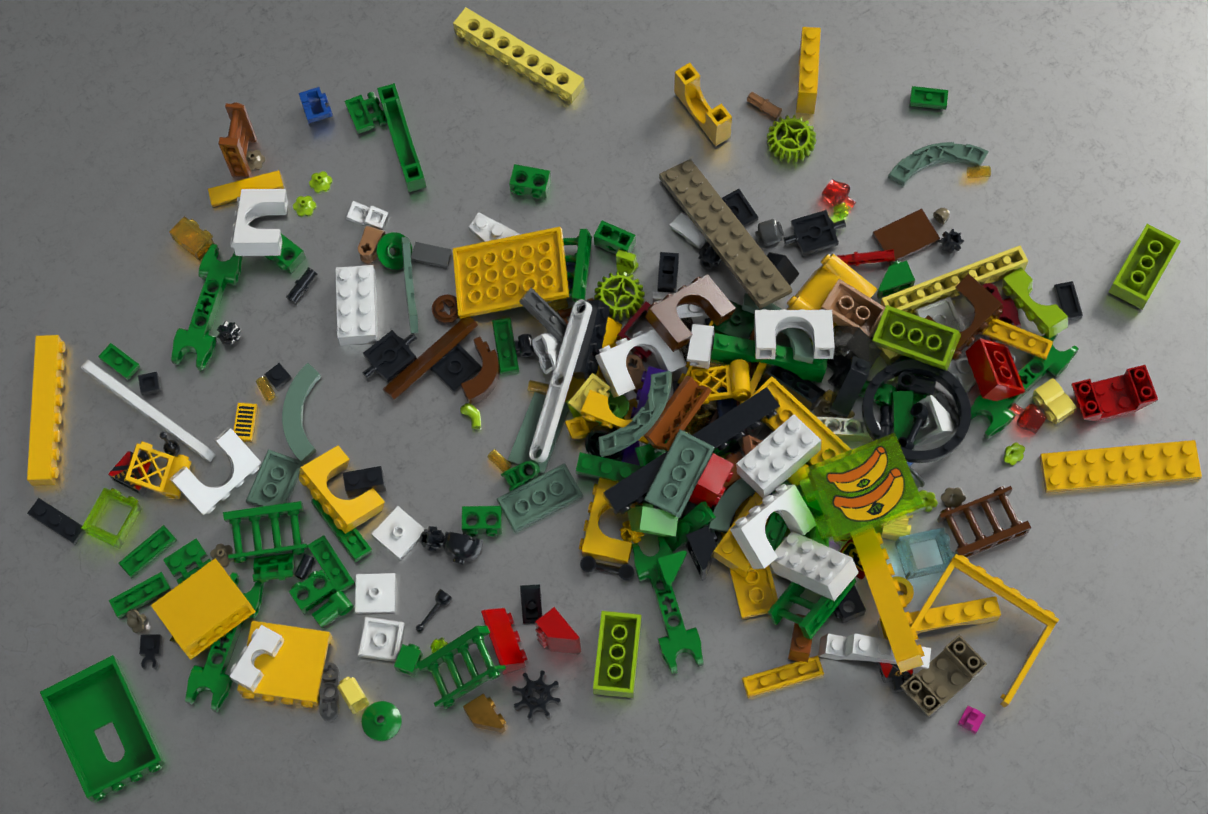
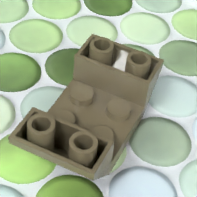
(945, 676)

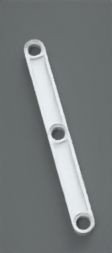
(557, 393)
(148, 411)

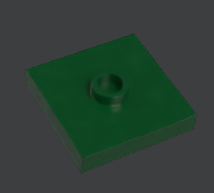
(739, 325)

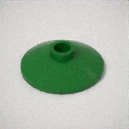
(389, 241)
(386, 729)

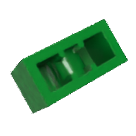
(614, 238)

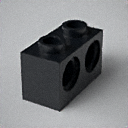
(668, 272)
(853, 599)

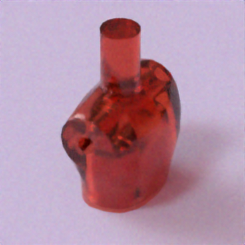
(838, 192)
(1030, 418)

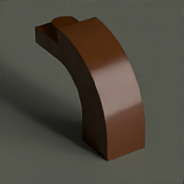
(485, 382)

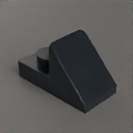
(531, 603)

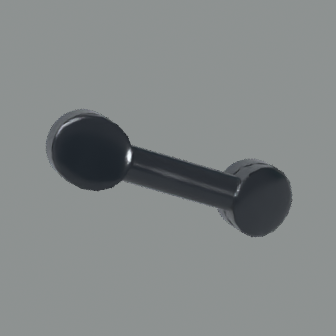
(920, 412)
(589, 564)

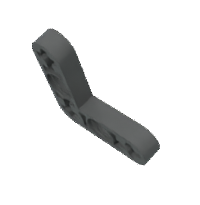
(326, 682)

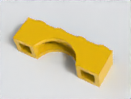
(597, 408)

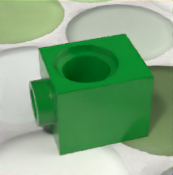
(408, 659)

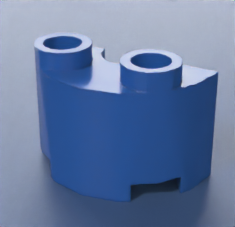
(314, 105)

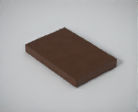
(907, 235)

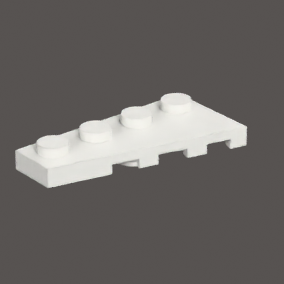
(489, 229)

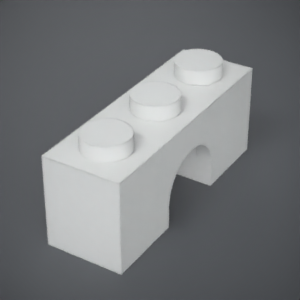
(263, 642)

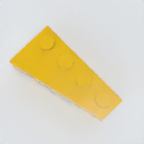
(729, 551)

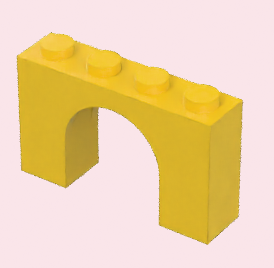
(808, 70)
(714, 121)
(345, 513)
(596, 542)

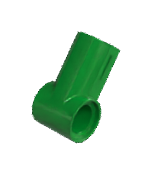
(883, 396)
(337, 606)

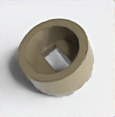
(941, 215)

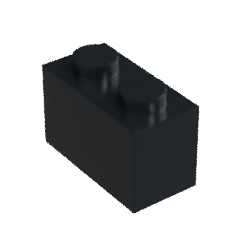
(362, 480)

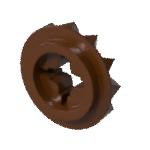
(438, 307)

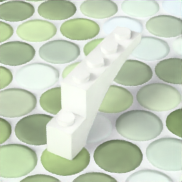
(862, 648)

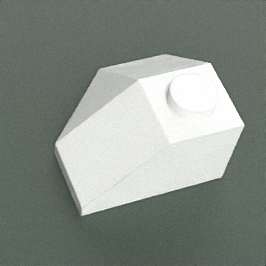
(937, 425)

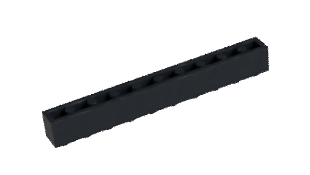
(718, 434)

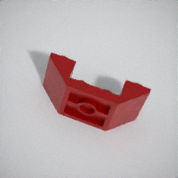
(1115, 395)

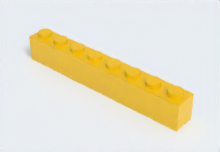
(45, 410)
(888, 601)

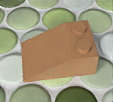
(853, 308)

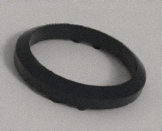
(943, 377)

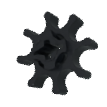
(540, 688)

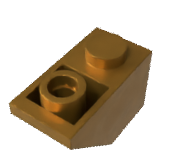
(483, 715)

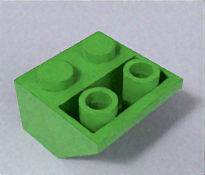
(652, 521)

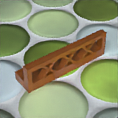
(674, 413)

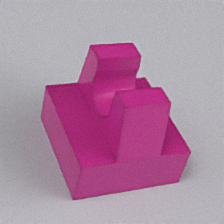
(971, 719)

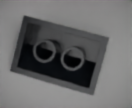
(802, 390)

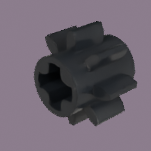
(957, 241)
(709, 257)
(228, 333)
(524, 345)
(432, 538)

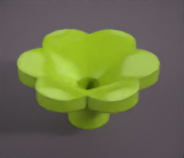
(320, 182)
(304, 206)
(1014, 453)
(928, 500)

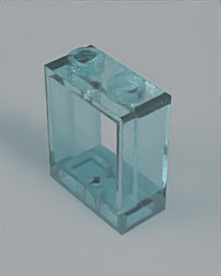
(906, 557)

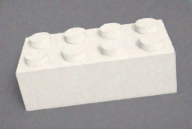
(356, 305)
(778, 456)
(814, 565)

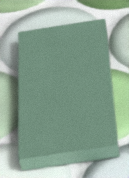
(524, 439)
(679, 473)
(539, 498)

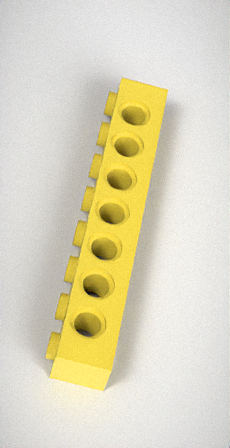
(469, 20)
(943, 286)

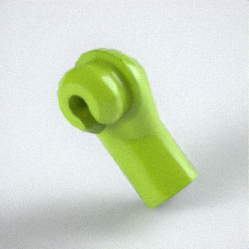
(474, 413)

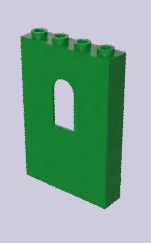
(90, 702)

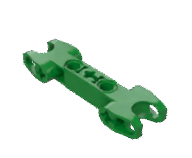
(197, 337)
(999, 411)
(678, 638)
(213, 676)

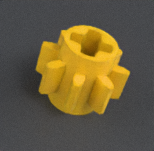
(629, 535)

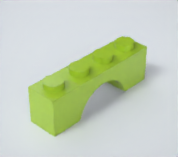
(1048, 318)

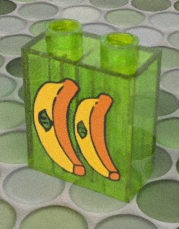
(862, 490)

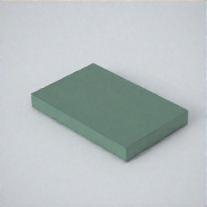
(274, 480)

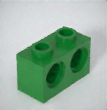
(531, 177)
(288, 249)
(482, 515)
(315, 595)

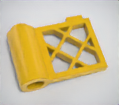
(737, 380)
(172, 466)

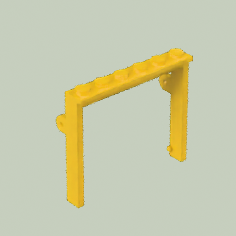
(1010, 594)

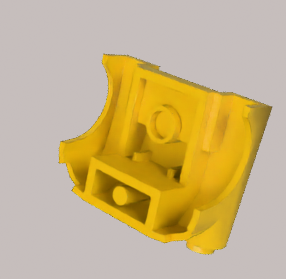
(822, 281)

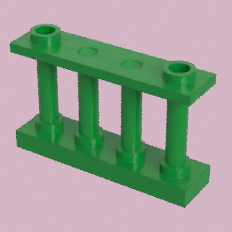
(581, 260)
(254, 515)
(818, 612)
(446, 655)

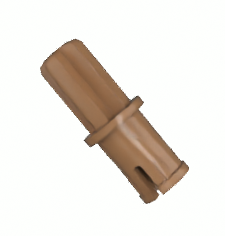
(764, 105)

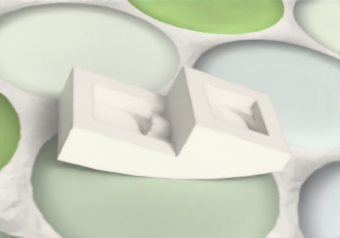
(366, 216)
(684, 226)

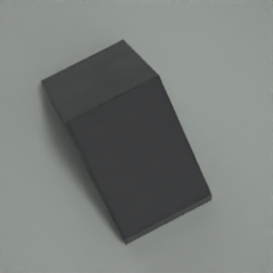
(784, 266)

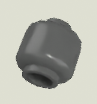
(769, 232)

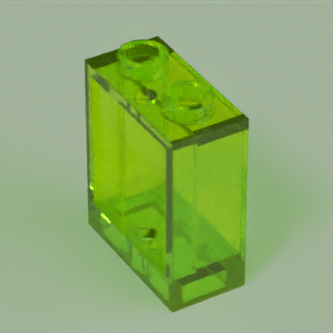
(106, 495)

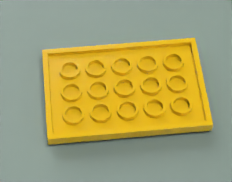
(500, 271)

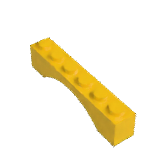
(964, 613)

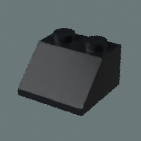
(701, 549)

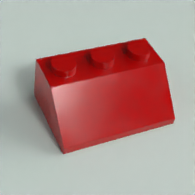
(994, 370)
(557, 633)
(504, 639)

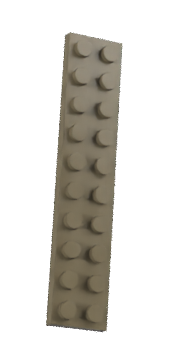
(725, 234)

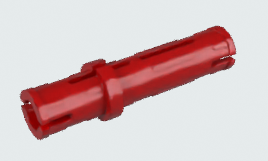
(869, 257)

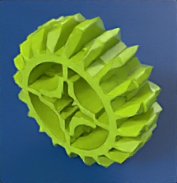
(788, 147)
(634, 301)

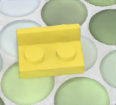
(592, 383)

